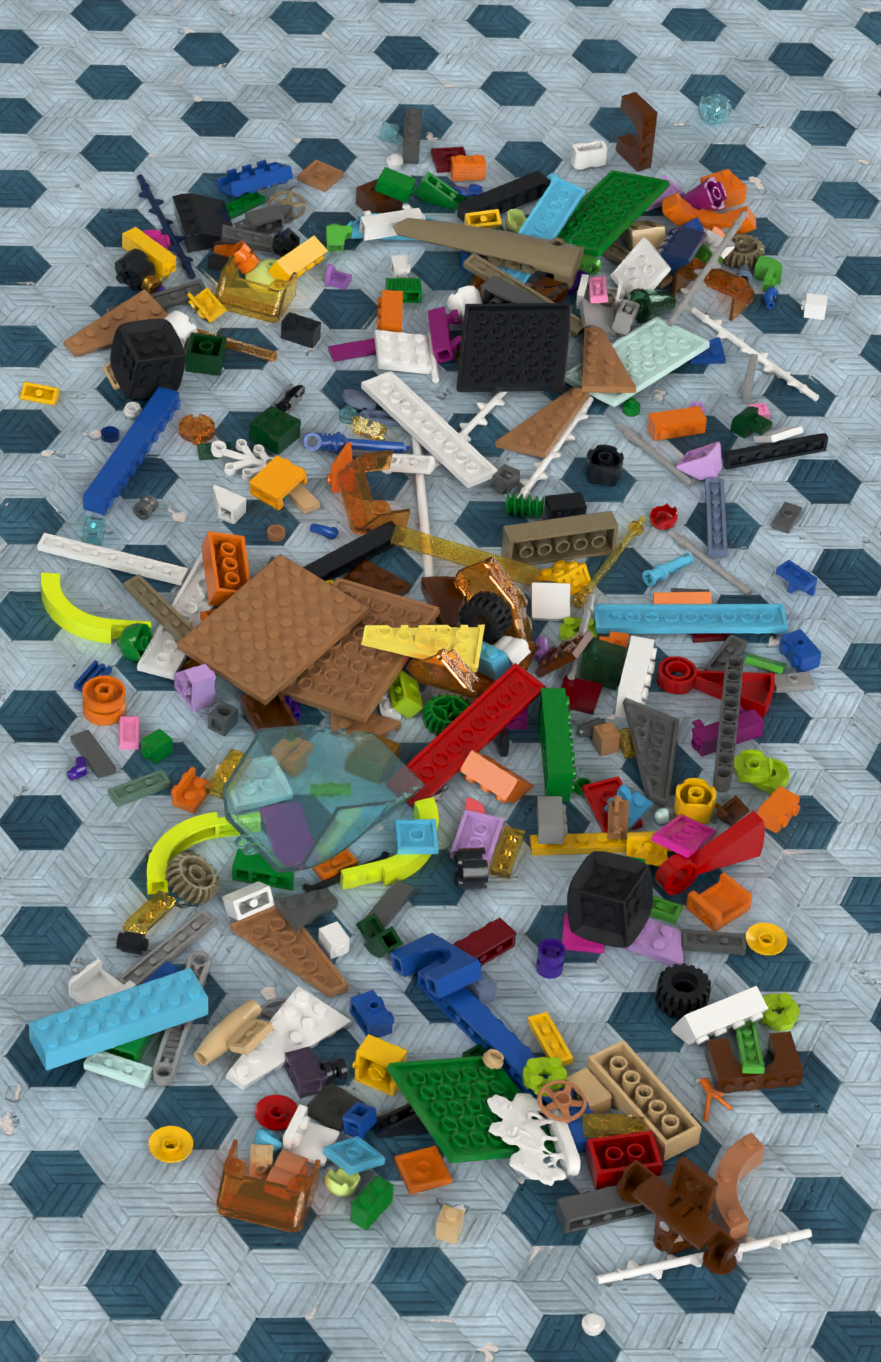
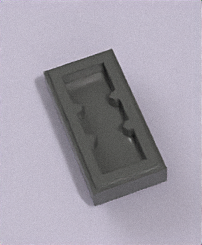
(786, 517)

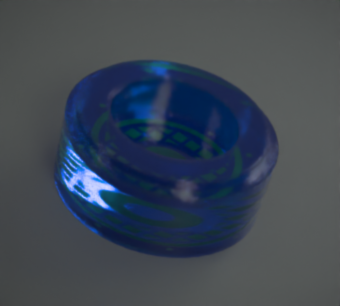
(110, 434)

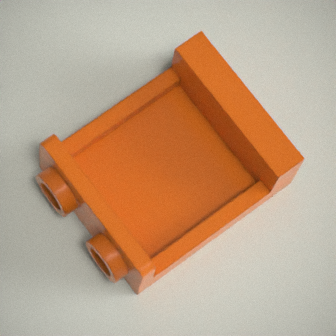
(719, 903)

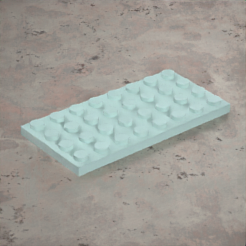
(647, 356)

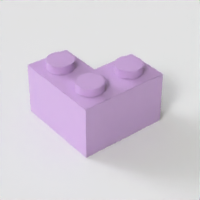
(196, 686)

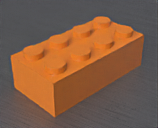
(224, 565)

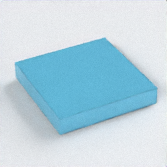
(416, 836)
(353, 1155)

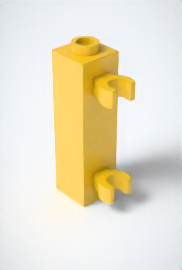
(160, 257)

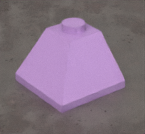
(702, 462)

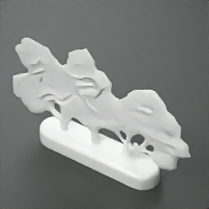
(522, 1130)

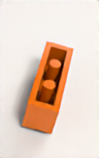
(390, 311)
(676, 423)

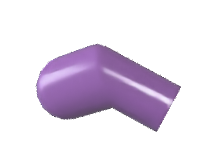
(543, 645)

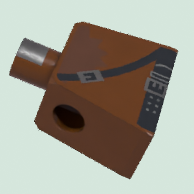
(550, 288)

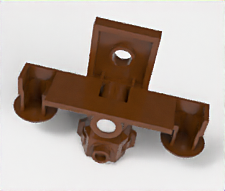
(687, 1219)

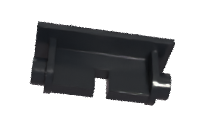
(289, 397)

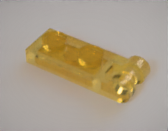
(150, 913)

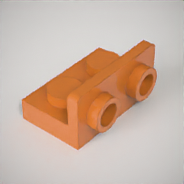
(189, 792)

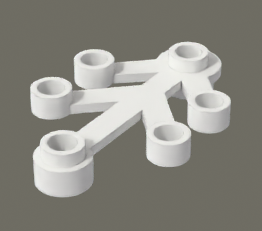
(246, 459)

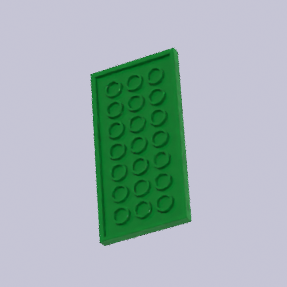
(610, 210)

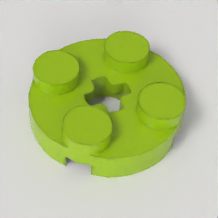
(571, 627)
(762, 765)
(779, 778)
(788, 1008)
(543, 1066)

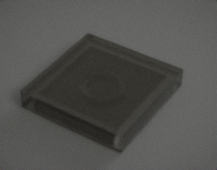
(330, 1106)

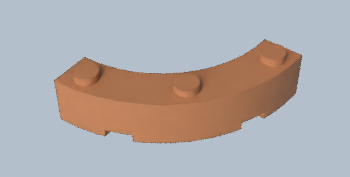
(734, 1166)

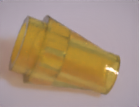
(626, 743)

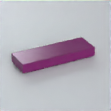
(352, 350)

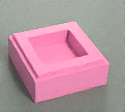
(763, 410)

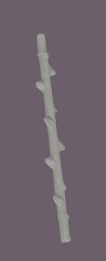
(702, 273)

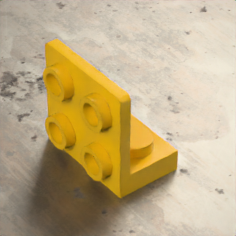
(567, 572)

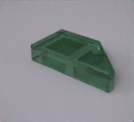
(204, 451)

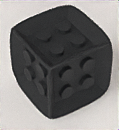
(147, 357)
(610, 899)

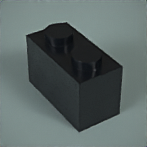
(300, 330)
(564, 505)

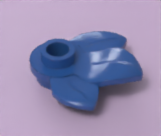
(473, 190)

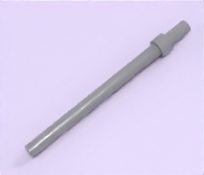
(631, 435)
(684, 543)
(588, 610)

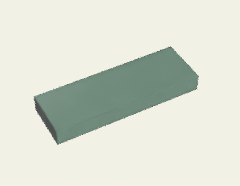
(139, 788)

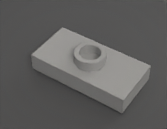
(793, 682)

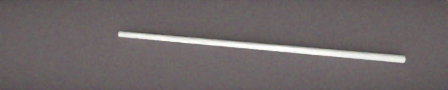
(423, 511)

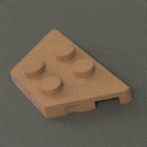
(376, 724)

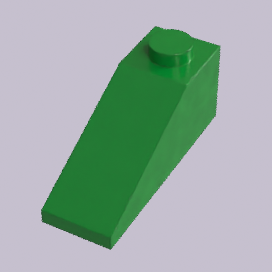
(437, 192)
(255, 868)

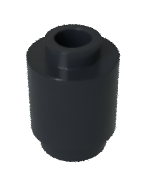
(132, 942)

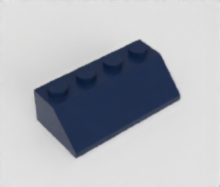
(680, 246)

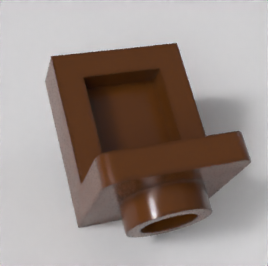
(731, 811)

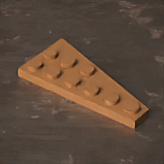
(102, 331)
(543, 429)
(292, 950)

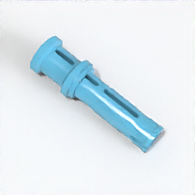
(662, 571)

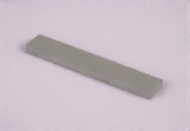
(170, 948)

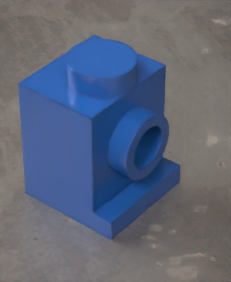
(359, 1120)

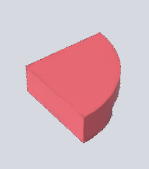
(474, 805)

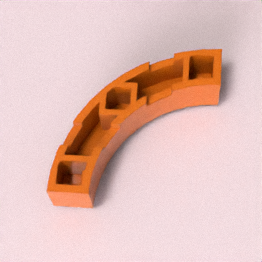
(681, 212)

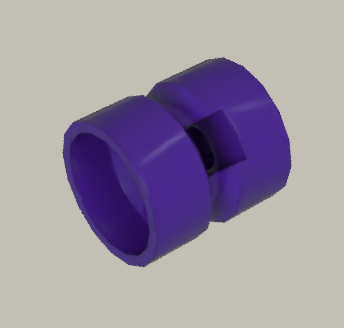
(550, 958)

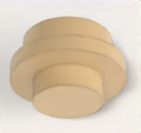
(493, 1059)

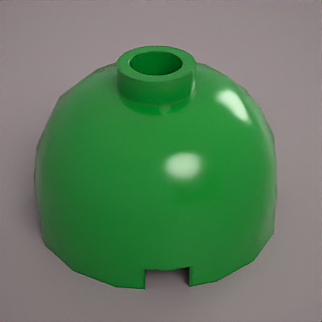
(134, 641)

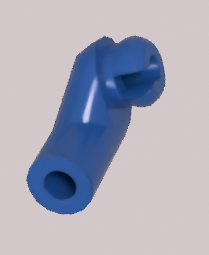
(768, 295)
(325, 531)

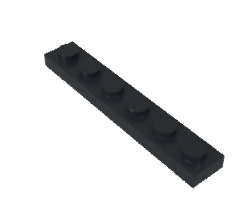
(775, 451)

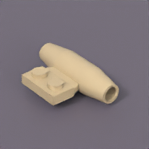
(237, 1031)

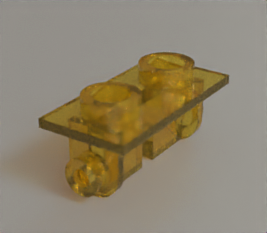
(375, 431)

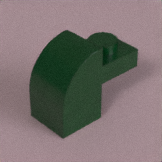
(748, 422)
(378, 940)

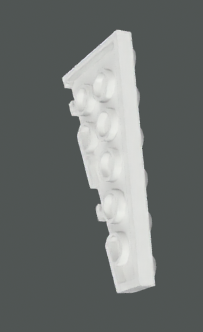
(296, 1025)

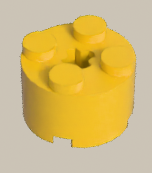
(695, 800)

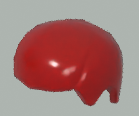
(663, 517)

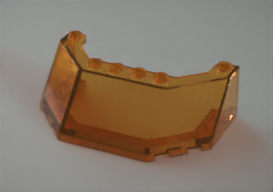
(449, 670)

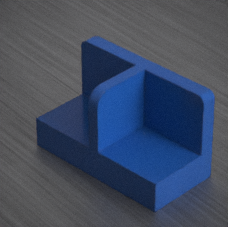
(797, 578)

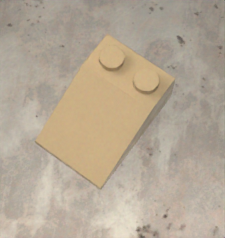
(637, 230)

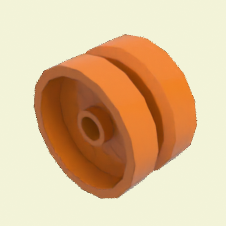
(104, 700)

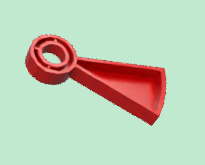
(755, 688)
(734, 845)

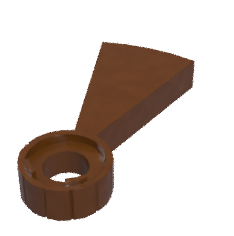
(442, 593)

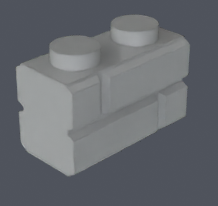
(625, 317)

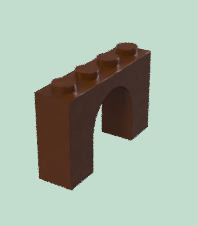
(638, 150)
(727, 1072)

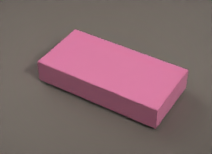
(129, 732)

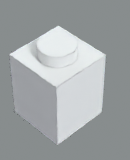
(814, 306)
(333, 940)

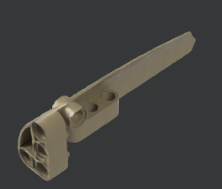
(503, 248)

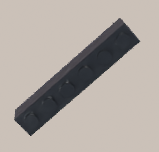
(507, 195)

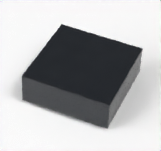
(504, 742)

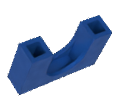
(457, 966)

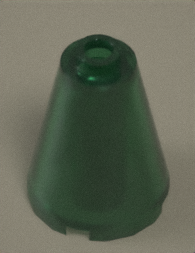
(652, 303)

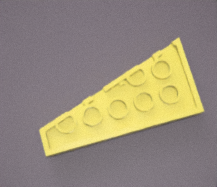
(427, 641)

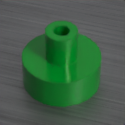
(631, 407)

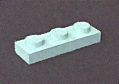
(119, 1068)

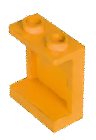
(276, 481)

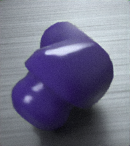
(294, 706)
(79, 770)

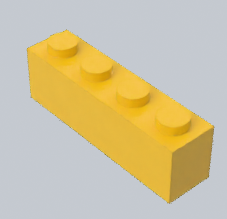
(299, 260)

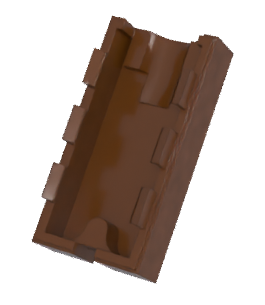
(272, 715)

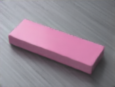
(598, 289)

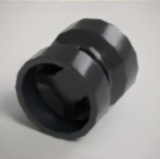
(335, 1069)

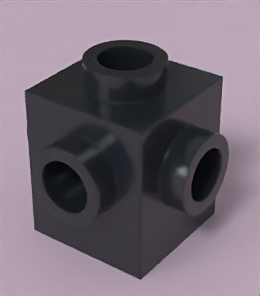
(285, 242)

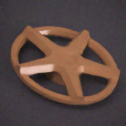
(561, 1100)

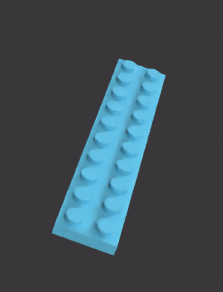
(550, 215)
(690, 618)

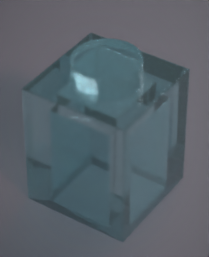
(93, 531)

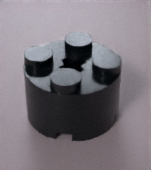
(133, 268)
(604, 465)
(471, 868)

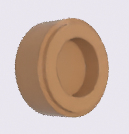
(276, 533)

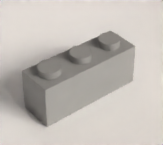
(551, 820)

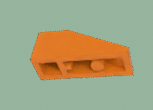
(340, 462)

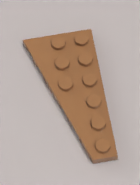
(602, 366)

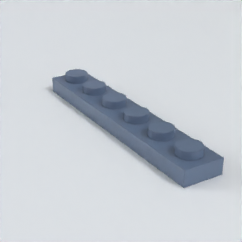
(715, 517)

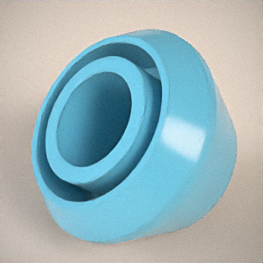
(267, 1137)

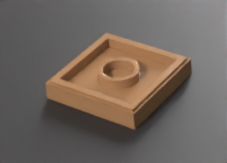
(320, 175)

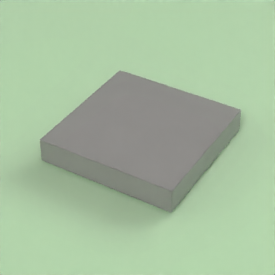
(597, 316)
(749, 378)

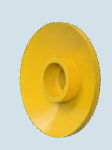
(766, 939)
(167, 1138)

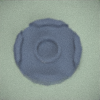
(358, 399)

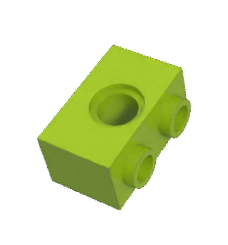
(405, 695)

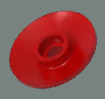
(275, 1112)

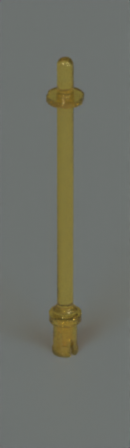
(635, 529)

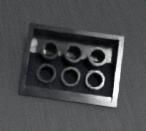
(200, 220)

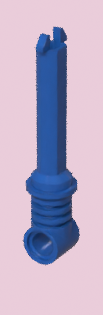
(338, 441)

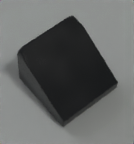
(216, 262)

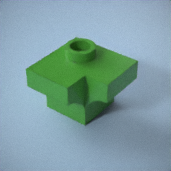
(336, 236)

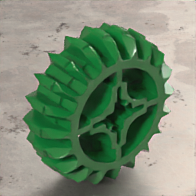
(442, 711)

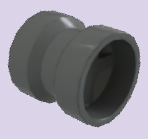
(146, 506)

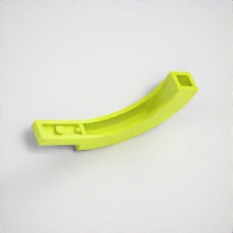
(74, 619)
(178, 840)
(395, 867)

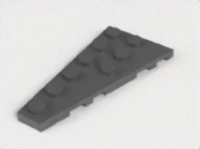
(655, 745)

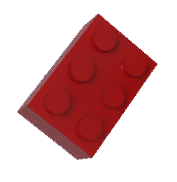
(612, 1154)

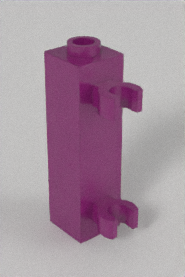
(440, 331)
(705, 737)

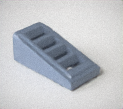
(379, 416)

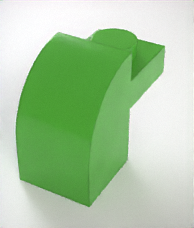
(769, 271)

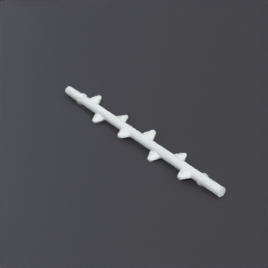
(762, 357)
(478, 419)
(542, 465)
(656, 1269)

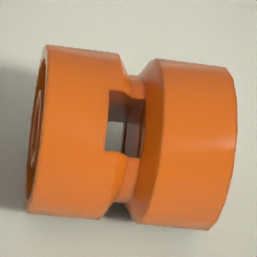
(244, 258)

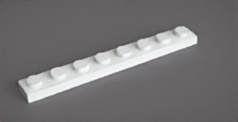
(112, 559)

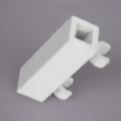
(382, 224)

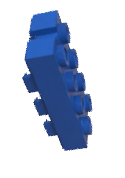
(252, 179)

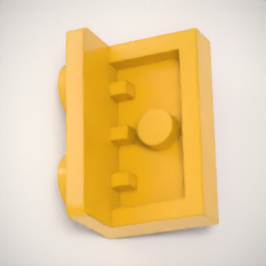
(207, 305)
(640, 846)

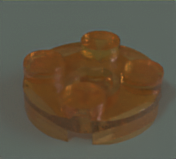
(190, 430)

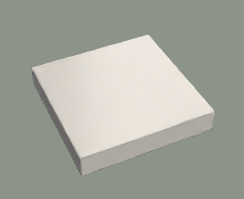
(778, 434)
(550, 601)

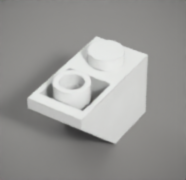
(228, 505)

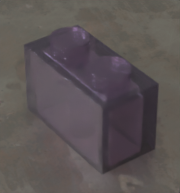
(305, 1072)

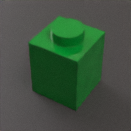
(156, 746)

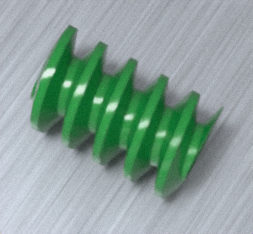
(524, 505)

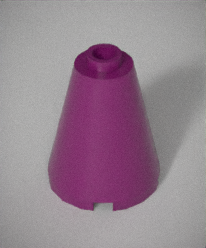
(707, 195)

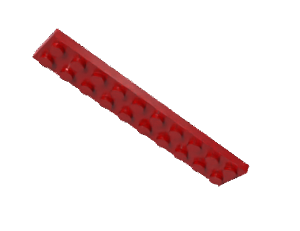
(473, 729)

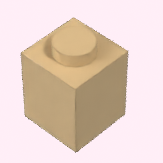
(450, 1224)

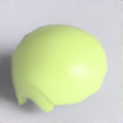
(515, 219)
(341, 1183)

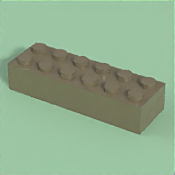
(560, 538)

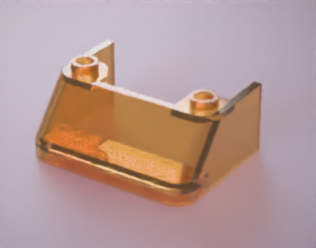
(720, 281)
(359, 506)
(263, 1200)

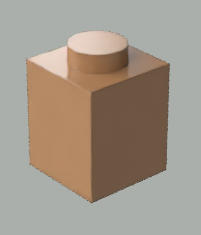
(606, 738)

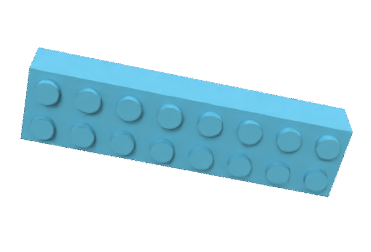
(118, 1018)

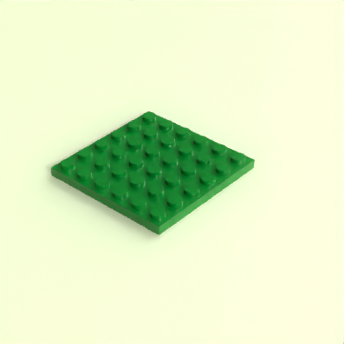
(453, 1105)

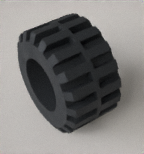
(493, 609)
(684, 978)

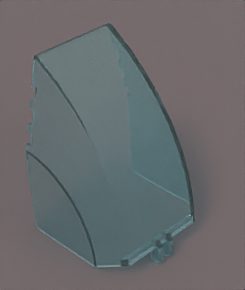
(313, 793)

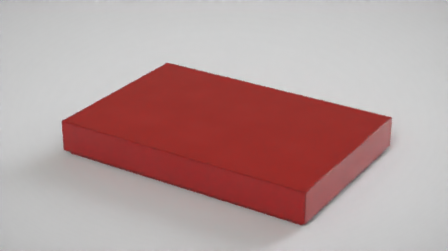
(597, 796)

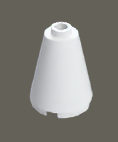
(465, 295)

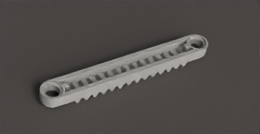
(175, 1038)

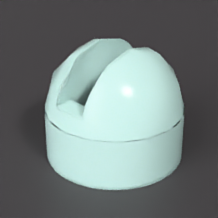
(661, 816)

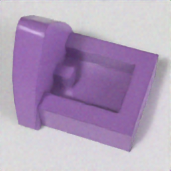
(337, 278)

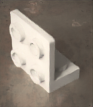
(307, 1137)

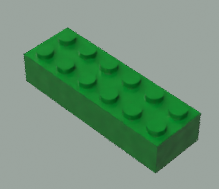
(556, 743)

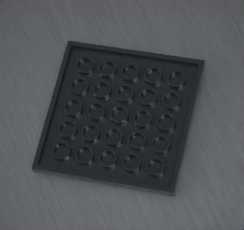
(514, 347)

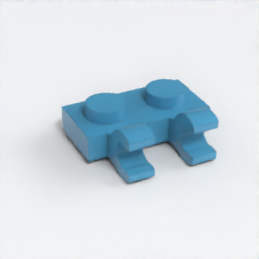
(637, 804)

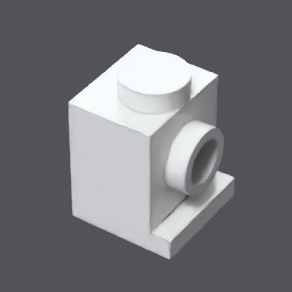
(399, 266)

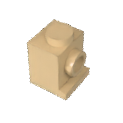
(260, 1160)

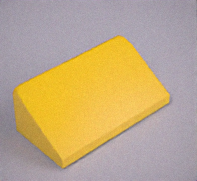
(40, 393)

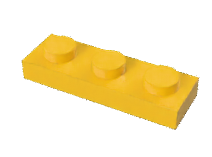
(549, 1038)

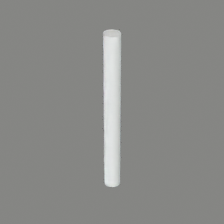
(434, 373)

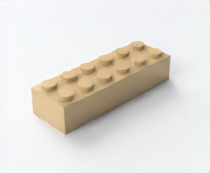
(642, 1094)

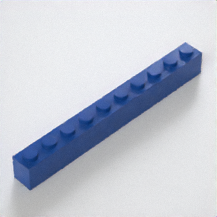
(131, 451)
(485, 1029)

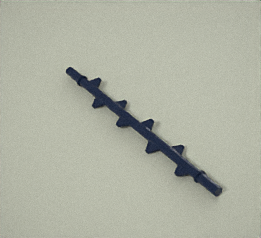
(185, 260)

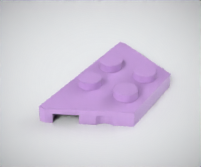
(659, 943)

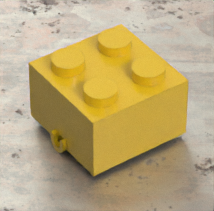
(372, 1061)

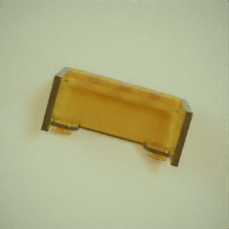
(254, 298)

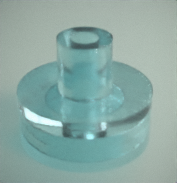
(346, 414)

